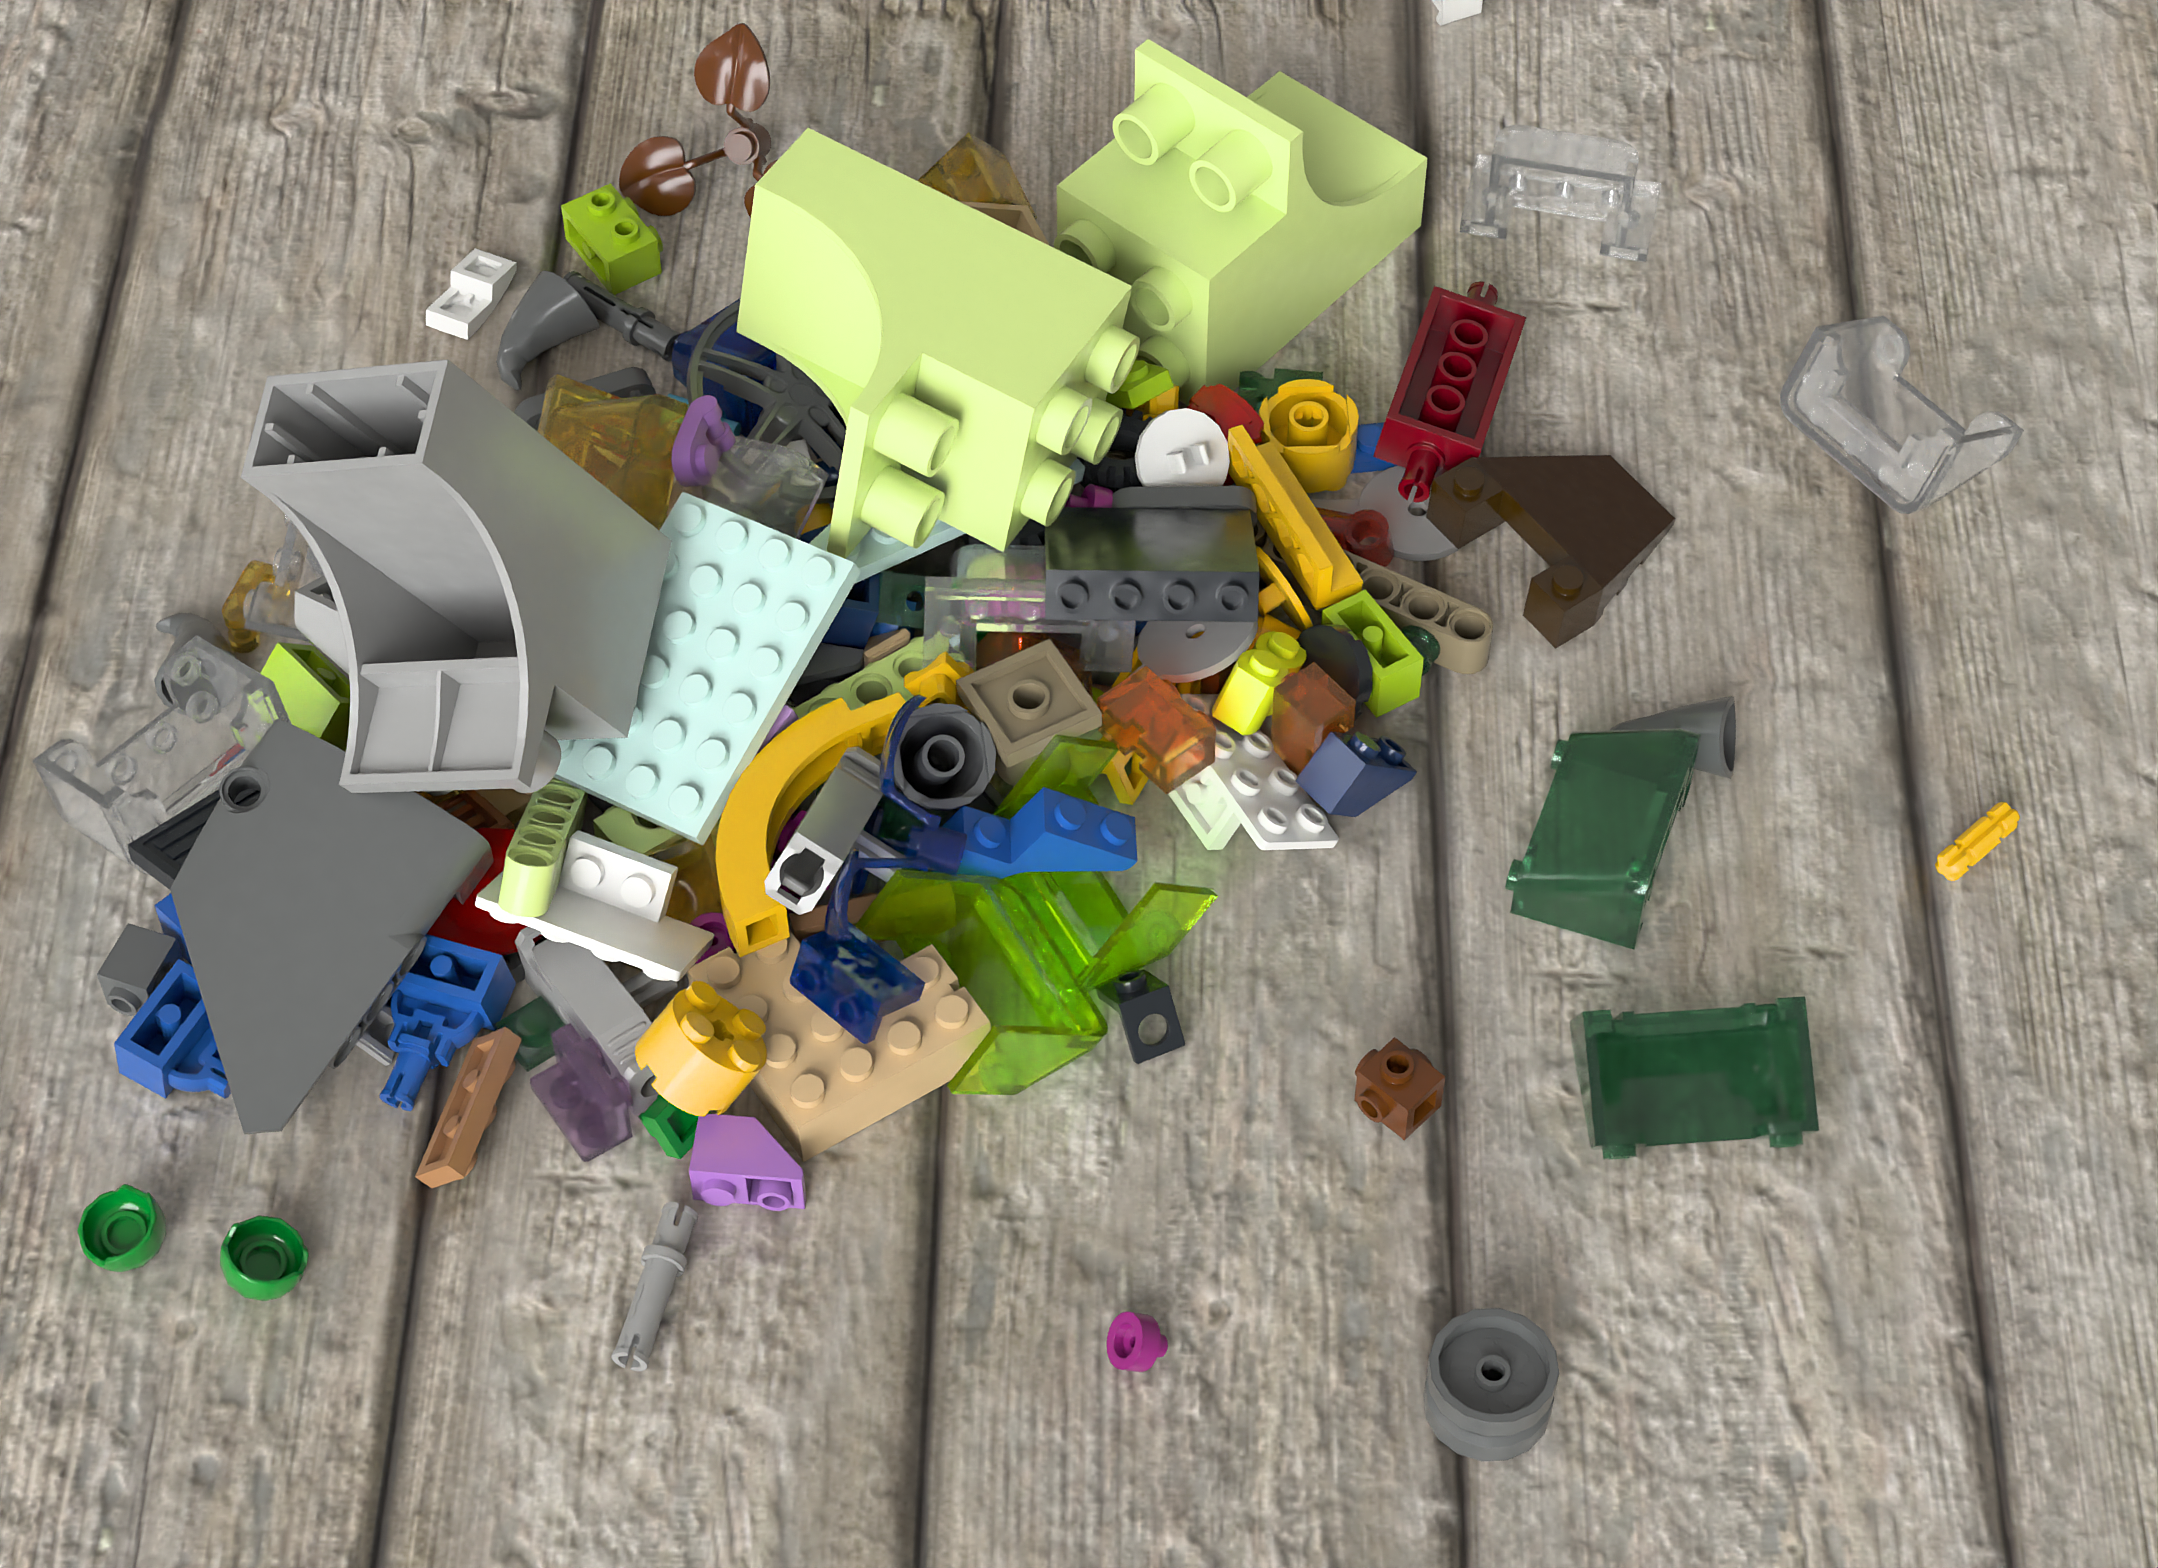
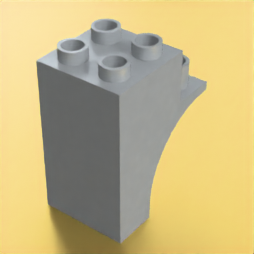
(471, 572)

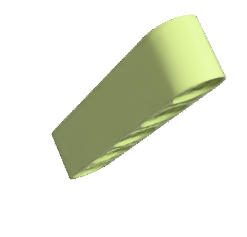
(539, 848)

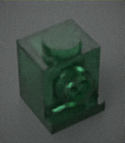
(892, 600)

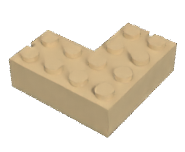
(816, 1073)

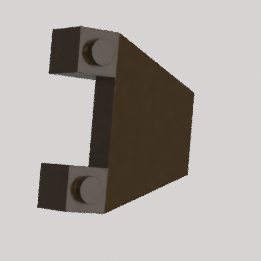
(1572, 511)

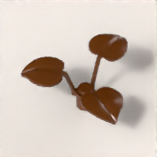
(726, 72)

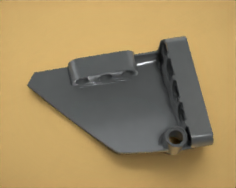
(310, 913)

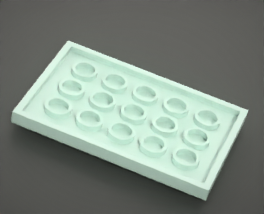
(721, 660)

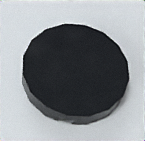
(1340, 658)

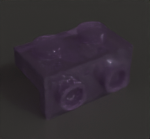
(583, 1097)

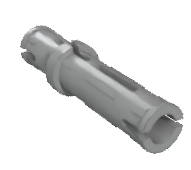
(662, 1264)

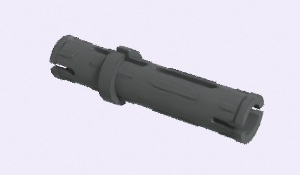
(635, 324)

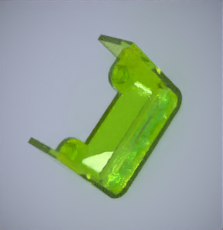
(1081, 905)
(1005, 963)

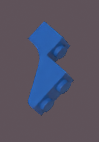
(1046, 836)

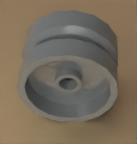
(1490, 1384)

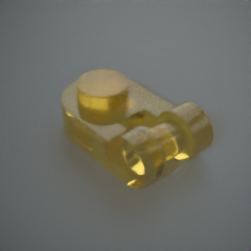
(240, 638)

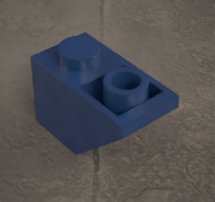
(1354, 772)

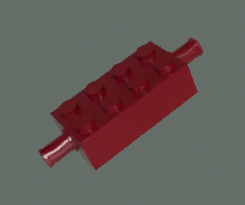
(1449, 386)

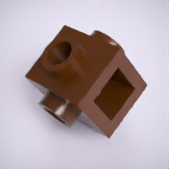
(1398, 1087)

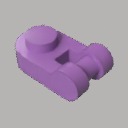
(700, 442)

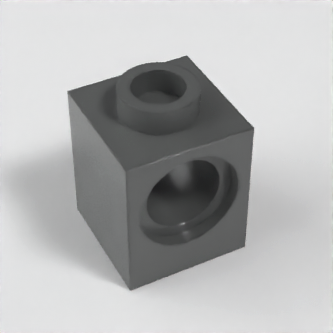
(136, 967)

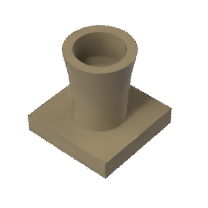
(1027, 704)

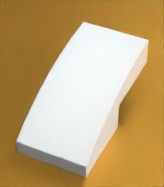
(473, 295)

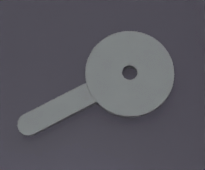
(1411, 535)
(1174, 656)

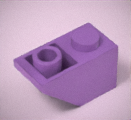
(743, 1164)

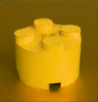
(1312, 432)
(702, 1050)

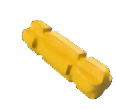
(1977, 841)

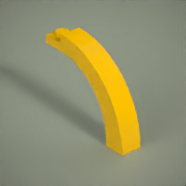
(767, 797)

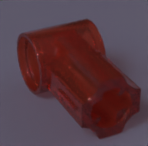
(1353, 528)

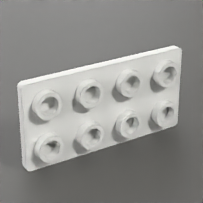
(1251, 789)
(615, 908)

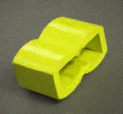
(1251, 684)

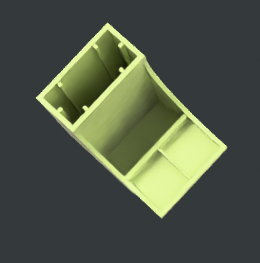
(1234, 214)
(940, 338)

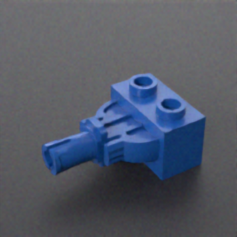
(441, 1009)
(172, 1040)

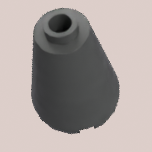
(944, 757)

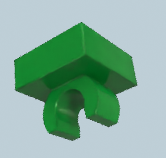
(670, 1126)

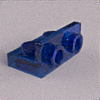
(853, 981)

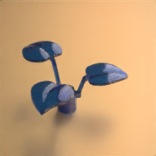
(925, 846)

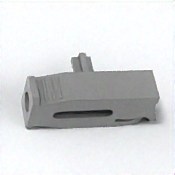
(829, 832)
(596, 1004)

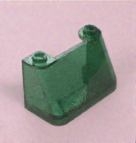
(1604, 830)
(1695, 1076)

